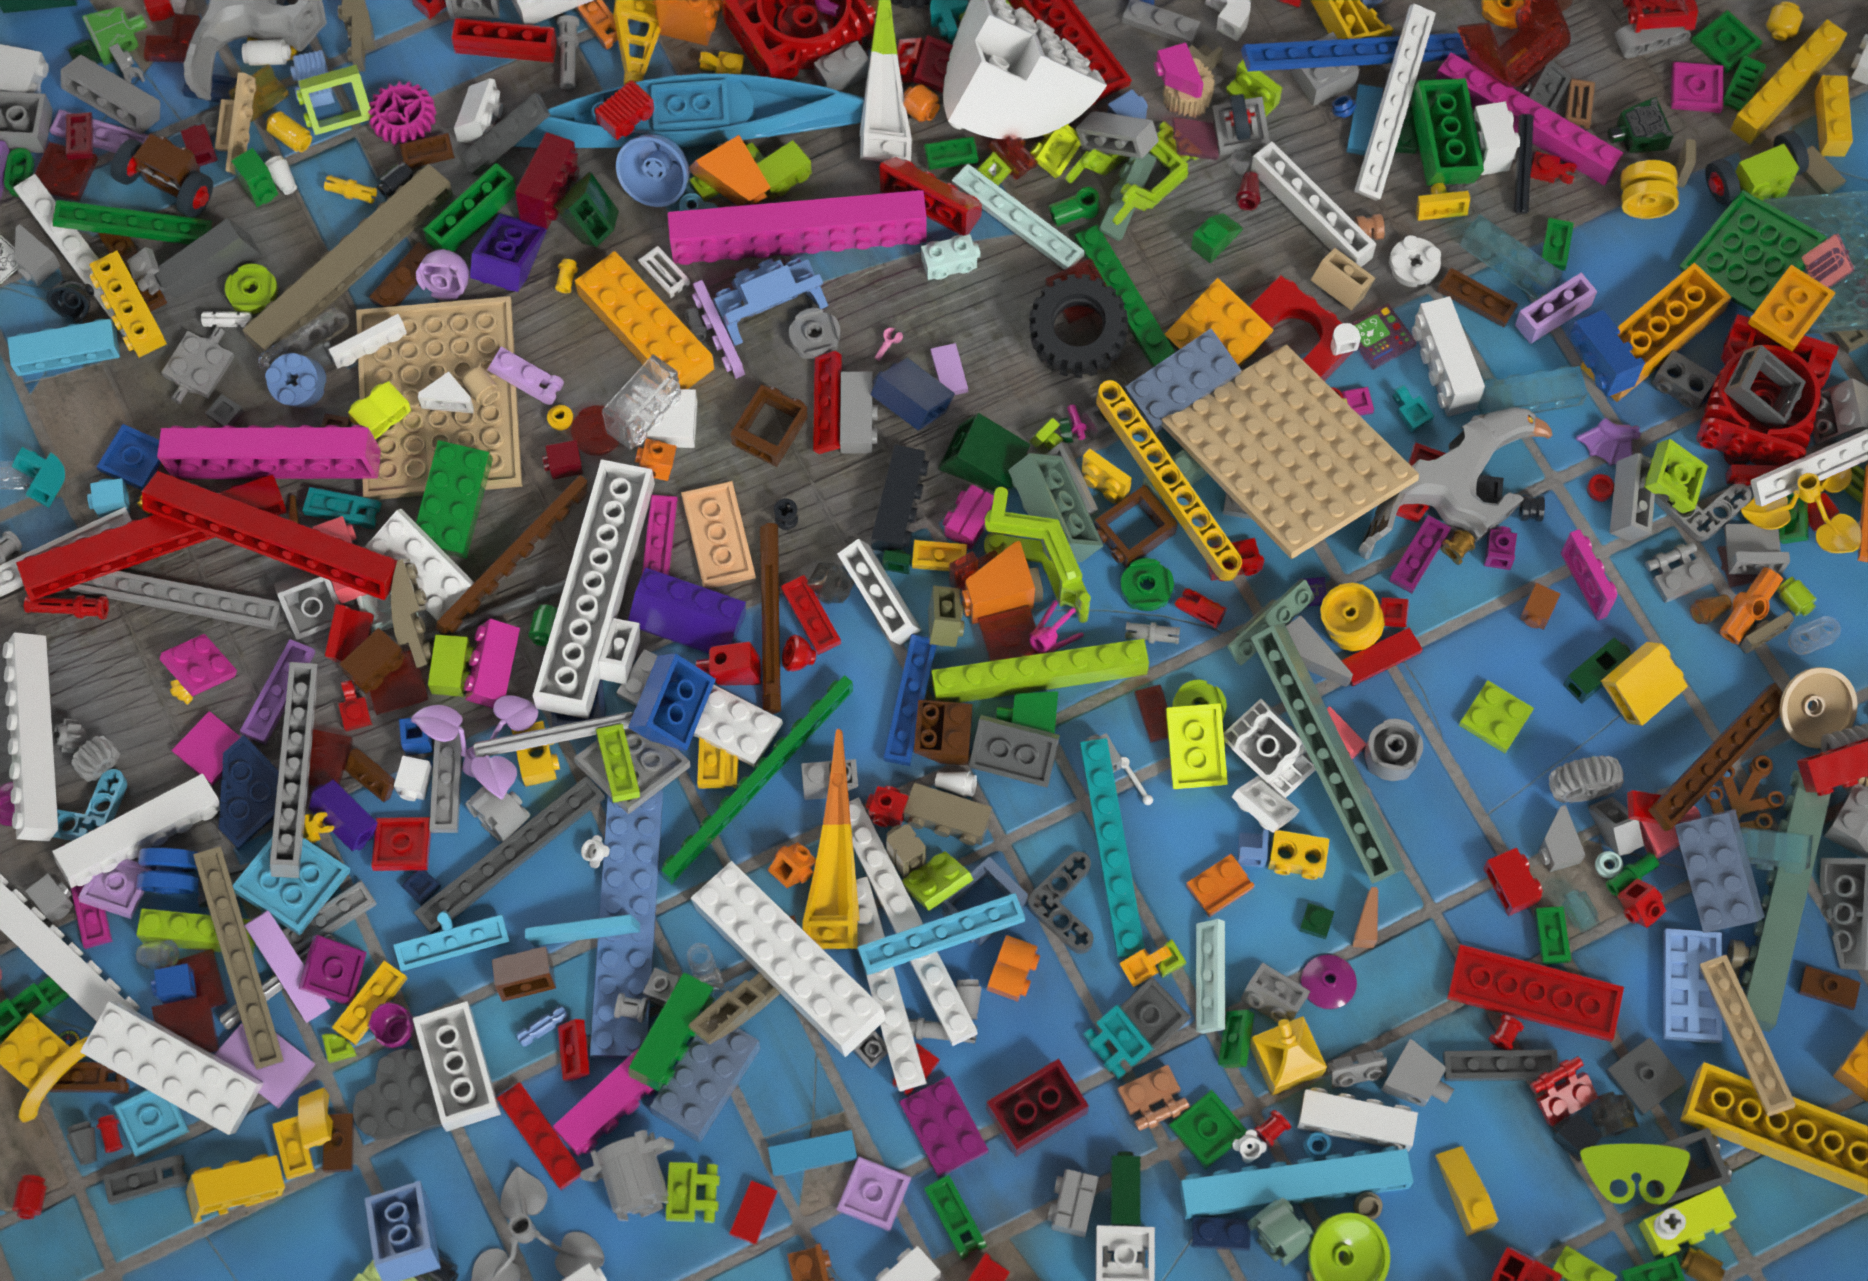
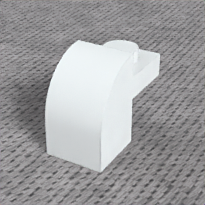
(1233, 16)

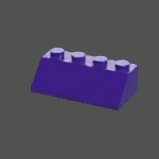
(685, 612)

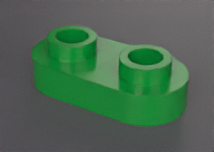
(14, 172)

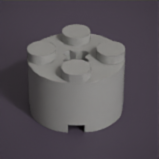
(1407, 746)
(498, 815)

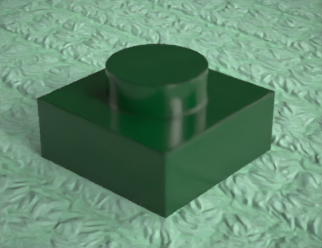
(897, 561)
(1316, 921)

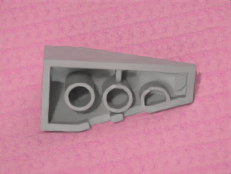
(1846, 893)

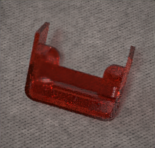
(1539, 40)

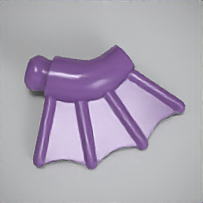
(1610, 440)

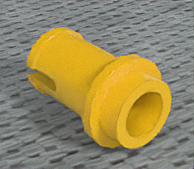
(566, 275)

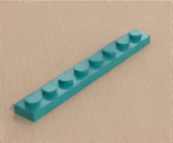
(1112, 847)

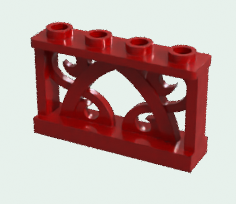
(1672, 14)

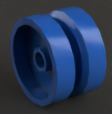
(168, 872)

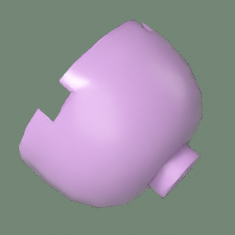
(443, 274)

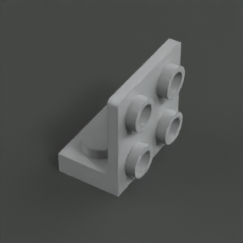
(1753, 548)

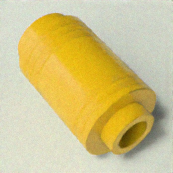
(288, 131)

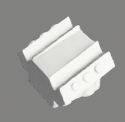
(1270, 748)

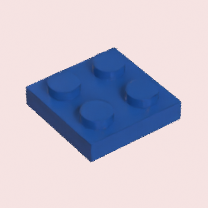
(131, 457)

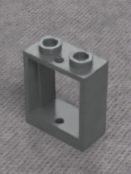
(1743, 376)
(1720, 1167)

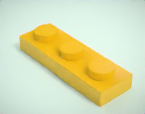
(377, 991)

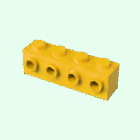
(127, 303)

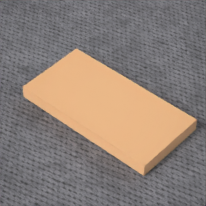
(718, 535)

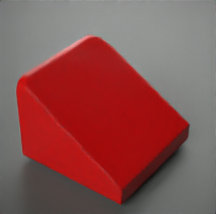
(1814, 516)

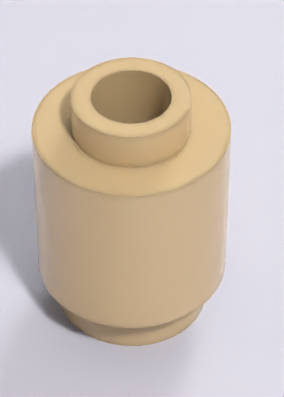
(480, 385)

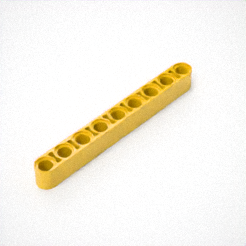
(1169, 492)

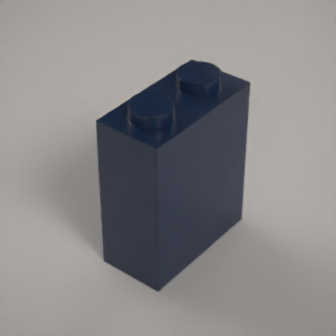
(912, 393)

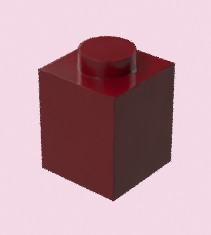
(199, 142)
(563, 460)

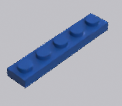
(912, 688)

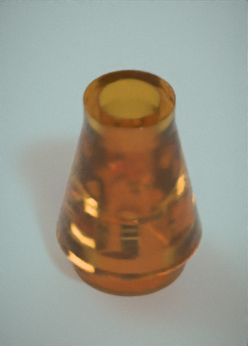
(1708, 609)

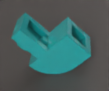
(944, 14)
(47, 475)

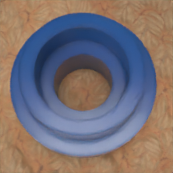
(1343, 106)

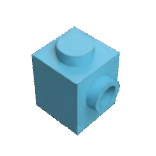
(108, 496)

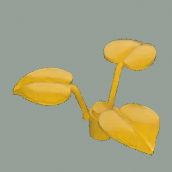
(1836, 536)

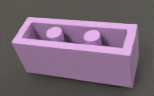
(1555, 308)

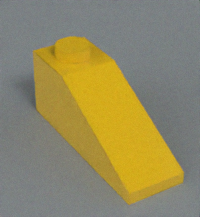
(1467, 1191)

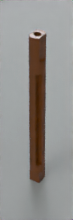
(770, 618)

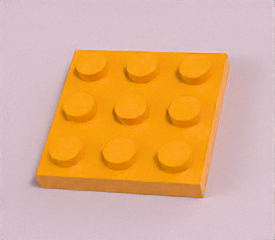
(1229, 318)

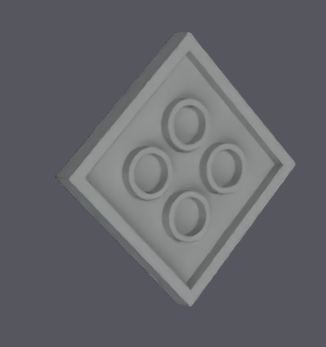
(652, 762)

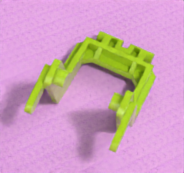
(1135, 195)
(1061, 570)

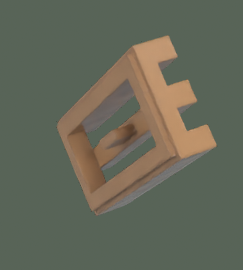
(1577, 120)

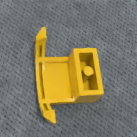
(37, 1061)

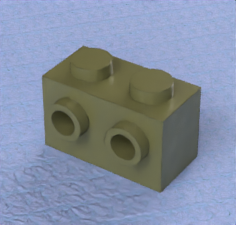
(945, 616)

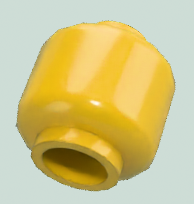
(1784, 21)

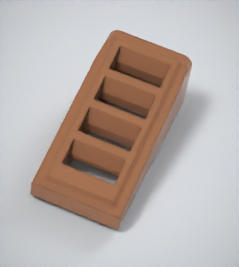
(1368, 924)

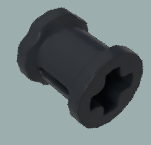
(780, 511)

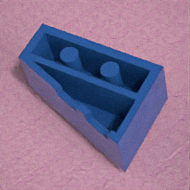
(1606, 354)

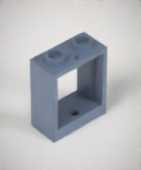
(998, 877)

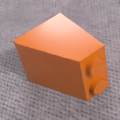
(732, 173)
(999, 585)

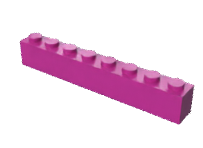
(1550, 130)

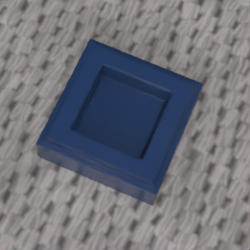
(421, 886)

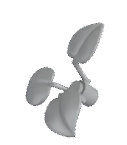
(523, 1197)

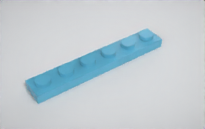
(941, 934)

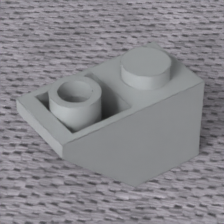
(817, 778)

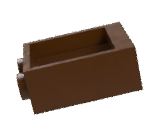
(757, 446)
(1153, 509)

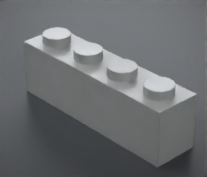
(110, 94)

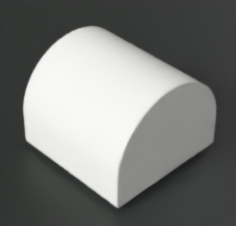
(1345, 339)

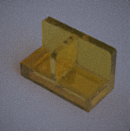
(268, 91)

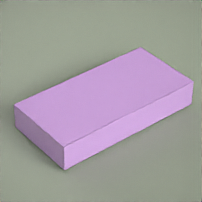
(949, 368)

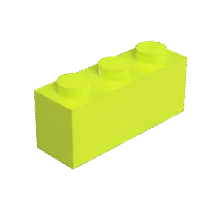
(1702, 1215)

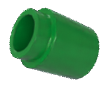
(542, 624)

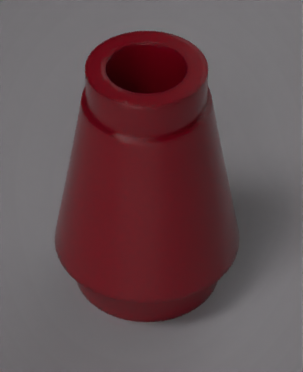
(1249, 192)

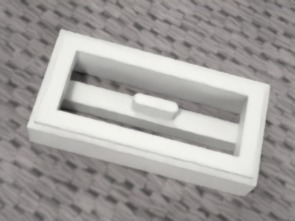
(676, 286)

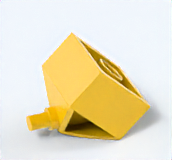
(1287, 1055)

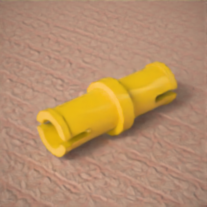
(350, 189)

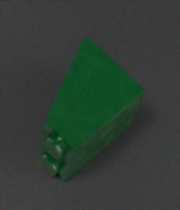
(983, 453)

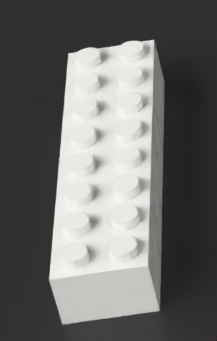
(788, 958)

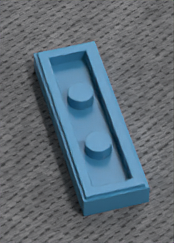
(1364, 117)
(812, 1153)

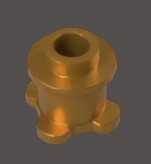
(1458, 545)

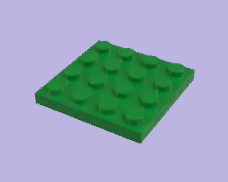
(1752, 249)

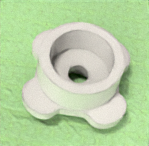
(594, 851)
(1249, 1154)

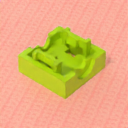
(1683, 470)

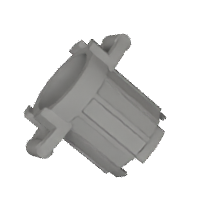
(631, 1174)

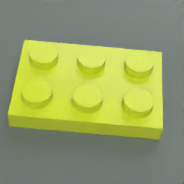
(1196, 746)

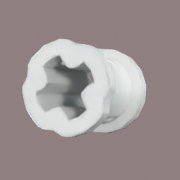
(1664, 1230)

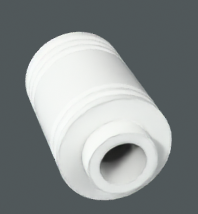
(266, 52)

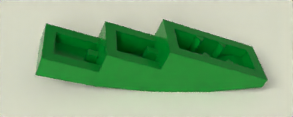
(35, 1000)

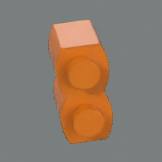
(1012, 968)

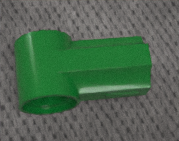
(1073, 207)

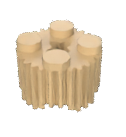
(1186, 104)

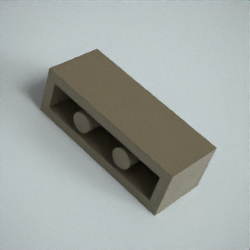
(947, 814)

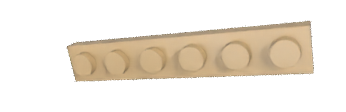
(1747, 1035)

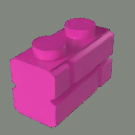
(968, 519)

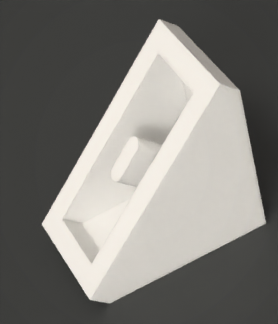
(446, 395)

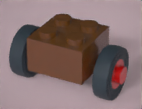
(166, 169)

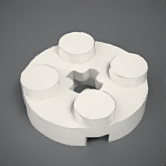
(1415, 248)

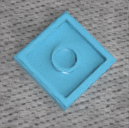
(150, 1121)

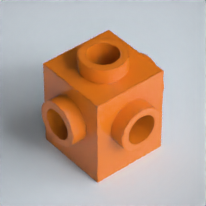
(656, 456)
(792, 865)

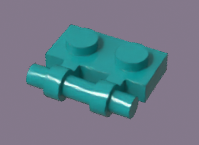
(1125, 1037)

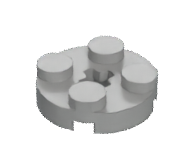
(801, 329)

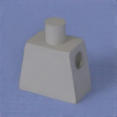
(1417, 1077)

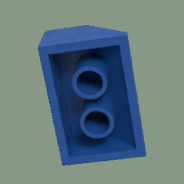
(672, 702)

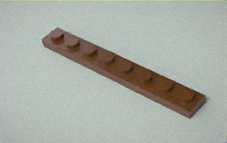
(507, 561)
(1717, 758)

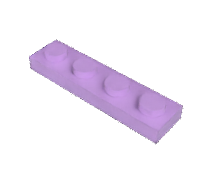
(721, 338)

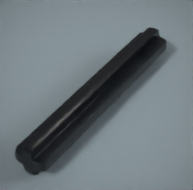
(1523, 164)

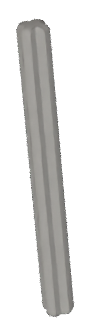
(549, 735)

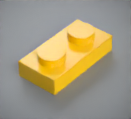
(936, 555)
(294, 1157)

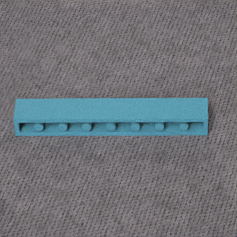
(1296, 1183)

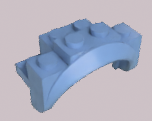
(765, 289)

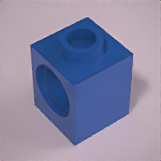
(174, 983)

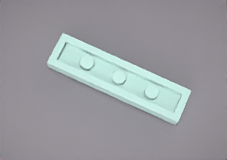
(1210, 976)

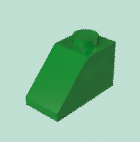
(1215, 236)

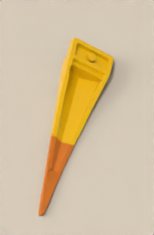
(833, 897)

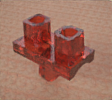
(1014, 155)

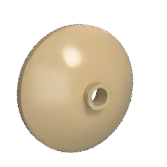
(1832, 705)

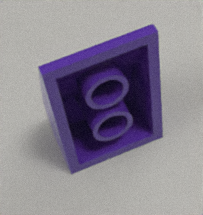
(507, 252)

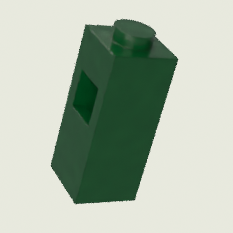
(1587, 677)
(1125, 1190)

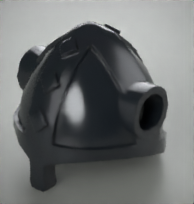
(73, 299)

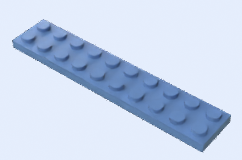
(626, 959)

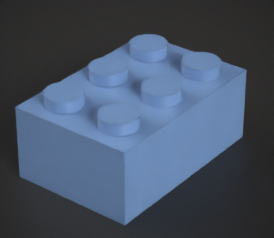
(402, 1233)

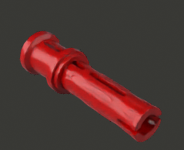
(79, 606)

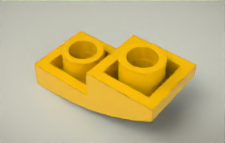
(313, 1118)

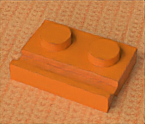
(1220, 885)

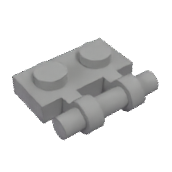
(1682, 579)

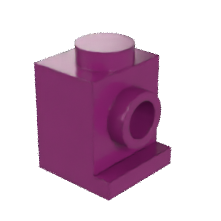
(1498, 555)

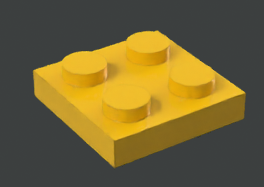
(1105, 477)

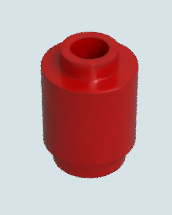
(29, 1196)

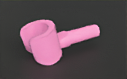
(888, 341)

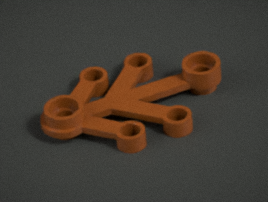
(1742, 802)

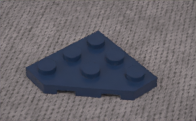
(246, 792)

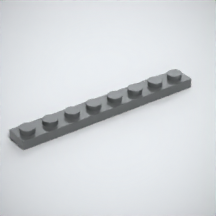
(511, 853)

